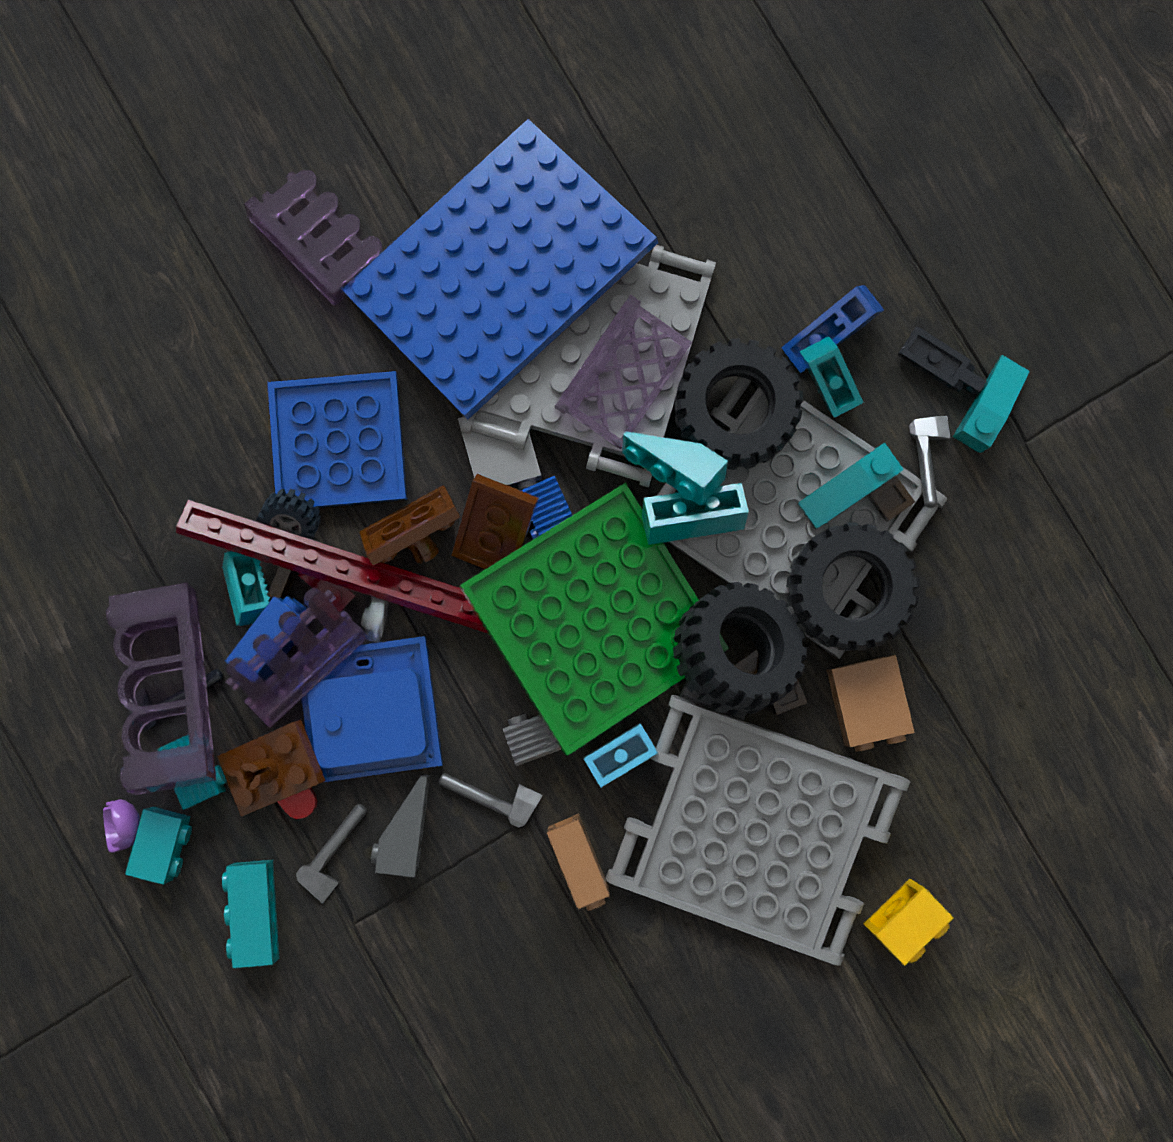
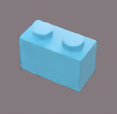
(620, 755)

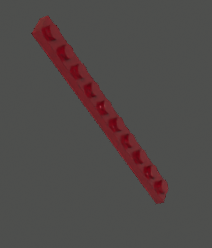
(327, 563)

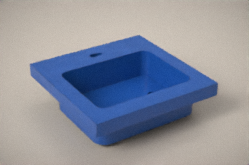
(375, 714)

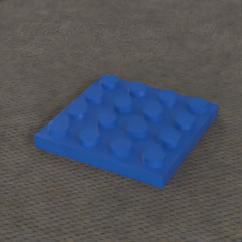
(338, 438)

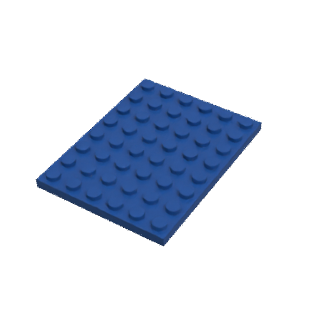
(499, 267)

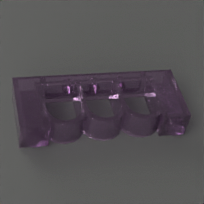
(152, 610)

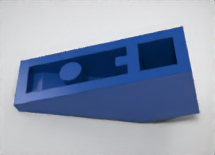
(837, 322)

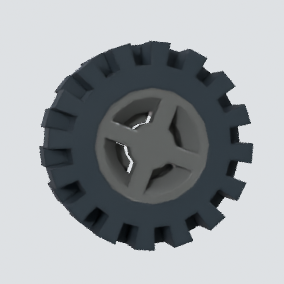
(301, 519)

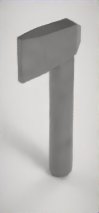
(924, 430)
(518, 813)
(311, 876)

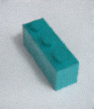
(676, 518)
(251, 913)

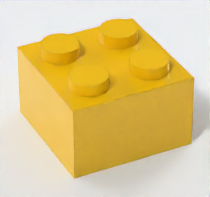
(909, 922)

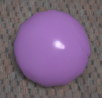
(120, 824)

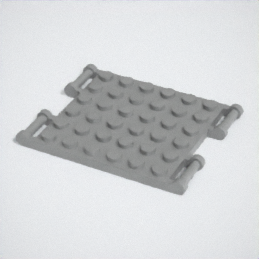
(539, 385)
(777, 523)
(757, 831)

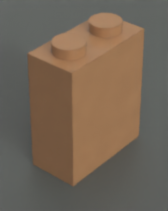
(870, 702)
(578, 862)

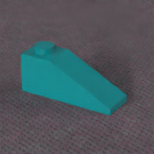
(992, 405)
(850, 486)

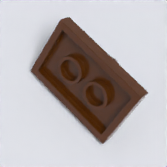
(493, 522)
(411, 528)
(271, 768)

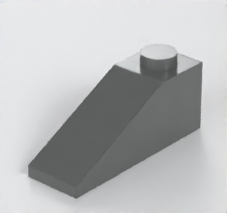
(402, 840)

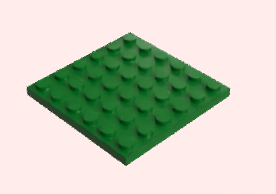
(587, 617)

